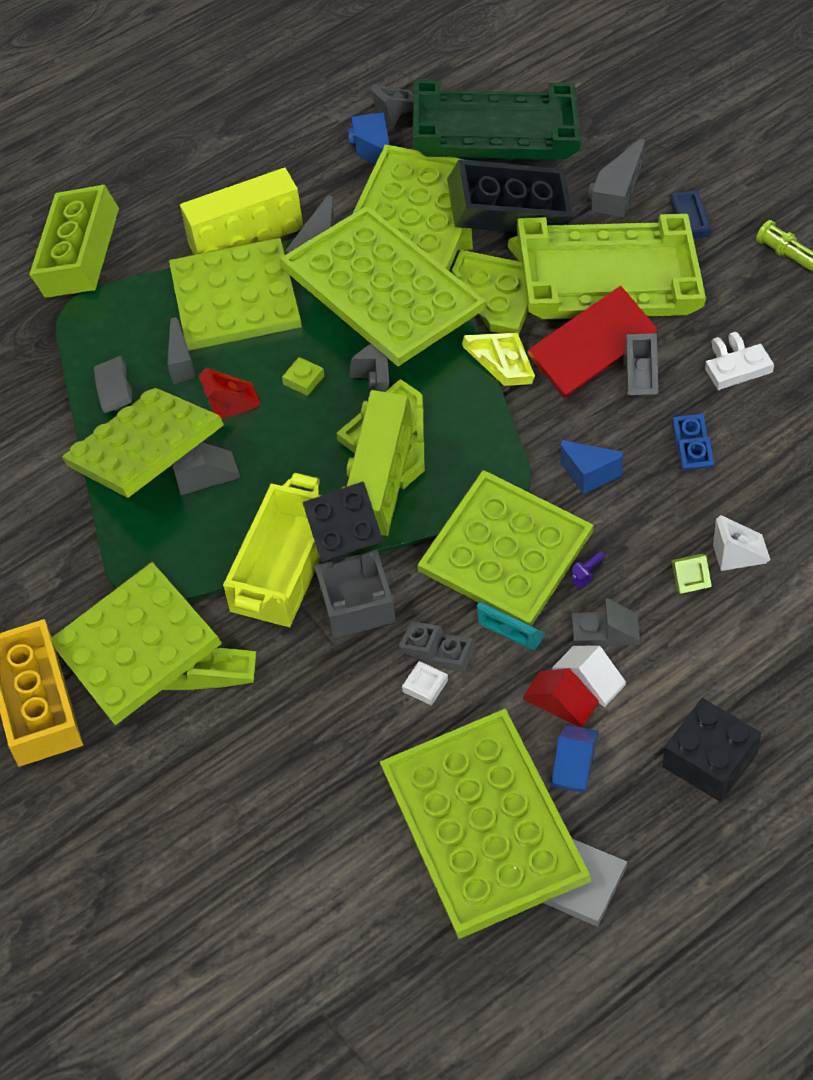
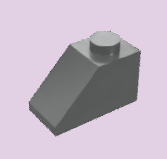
(204, 468)

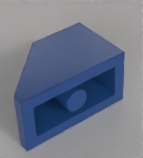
(369, 135)

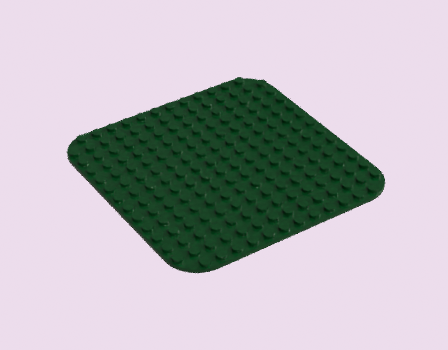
(201, 532)

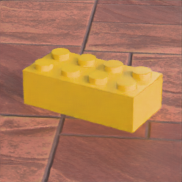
(34, 696)

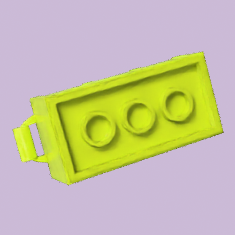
(275, 556)

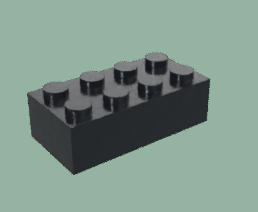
(499, 193)

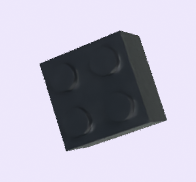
(711, 749)

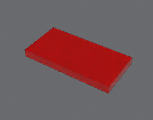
(590, 341)

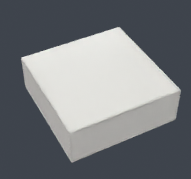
(425, 683)

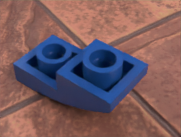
(692, 442)

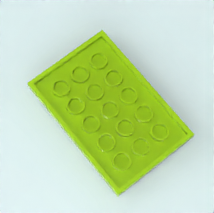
(415, 199)
(382, 285)
(484, 823)

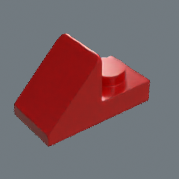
(228, 394)

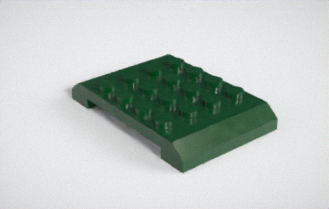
(495, 122)

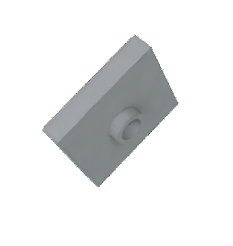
(593, 898)

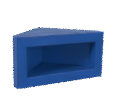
(590, 465)
(574, 758)

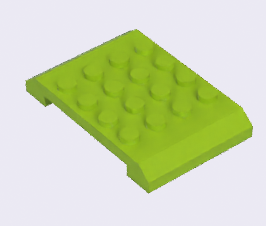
(580, 264)

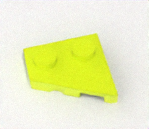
(501, 356)

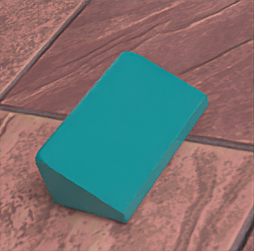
(509, 626)

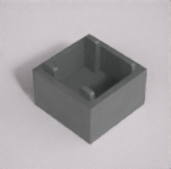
(355, 594)

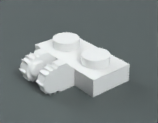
(737, 366)

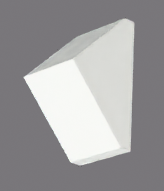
(738, 545)
(594, 671)

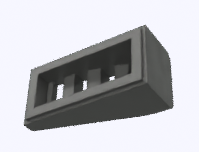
(179, 359)

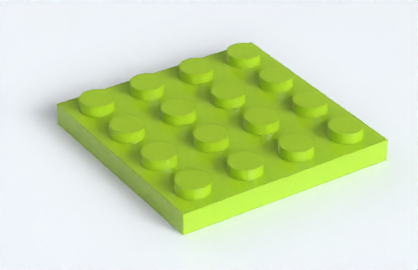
(234, 294)
(142, 441)
(506, 548)
(134, 642)

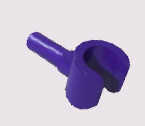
(581, 572)

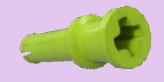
(785, 244)

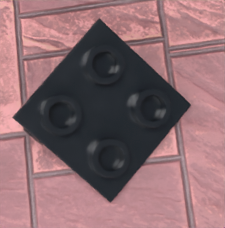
(342, 522)

